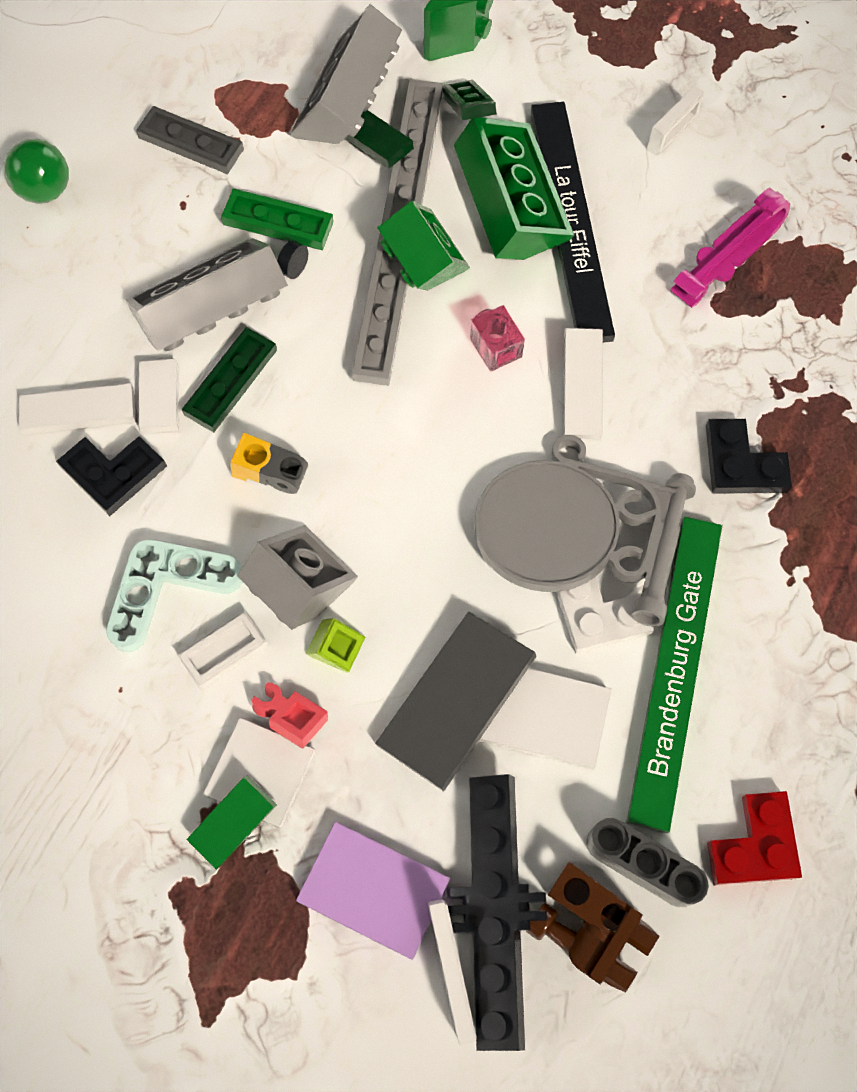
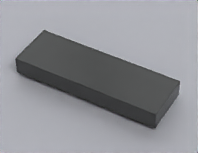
(190, 139)

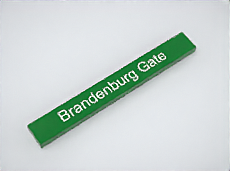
(674, 677)

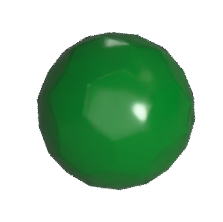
(36, 171)

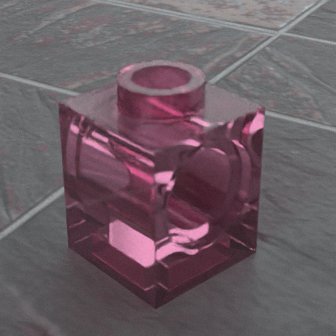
(496, 351)

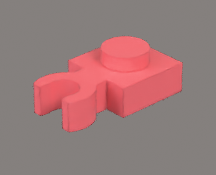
(291, 717)

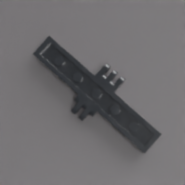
(496, 914)

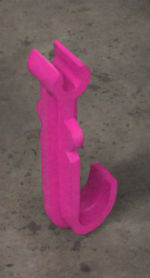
(733, 247)

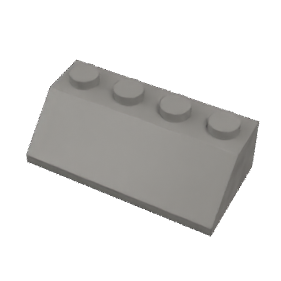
(349, 79)
(207, 294)

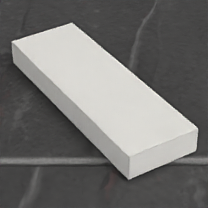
(583, 383)
(76, 409)
(452, 971)

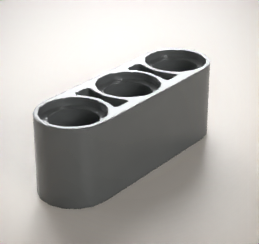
(667, 862)

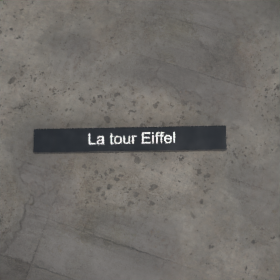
(579, 255)

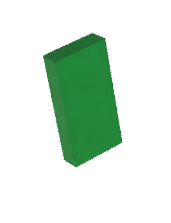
(231, 822)

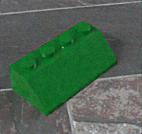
(512, 188)

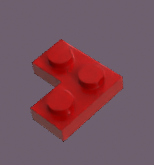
(768, 851)

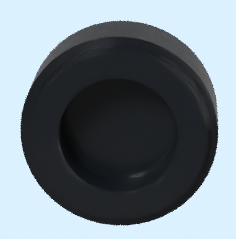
(293, 259)

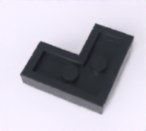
(738, 470)
(114, 480)

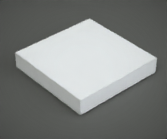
(268, 760)

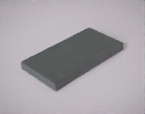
(456, 700)

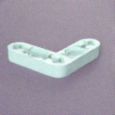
(163, 571)

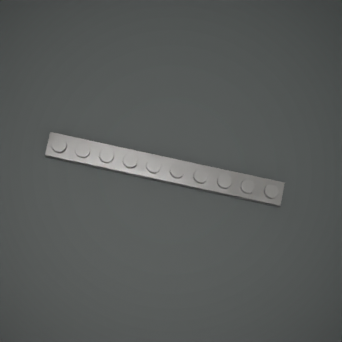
(387, 286)

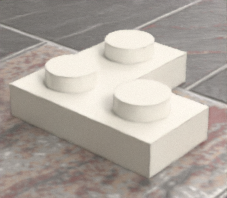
(597, 623)

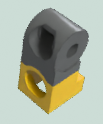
(268, 464)

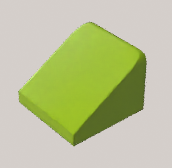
(335, 644)

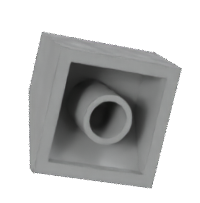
(296, 575)

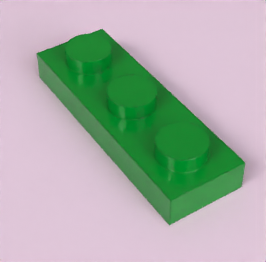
(277, 219)

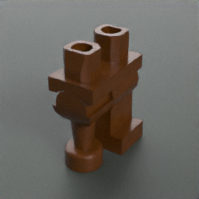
(602, 934)

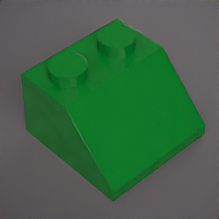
(454, 26)
(421, 247)

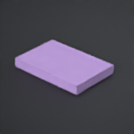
(372, 890)

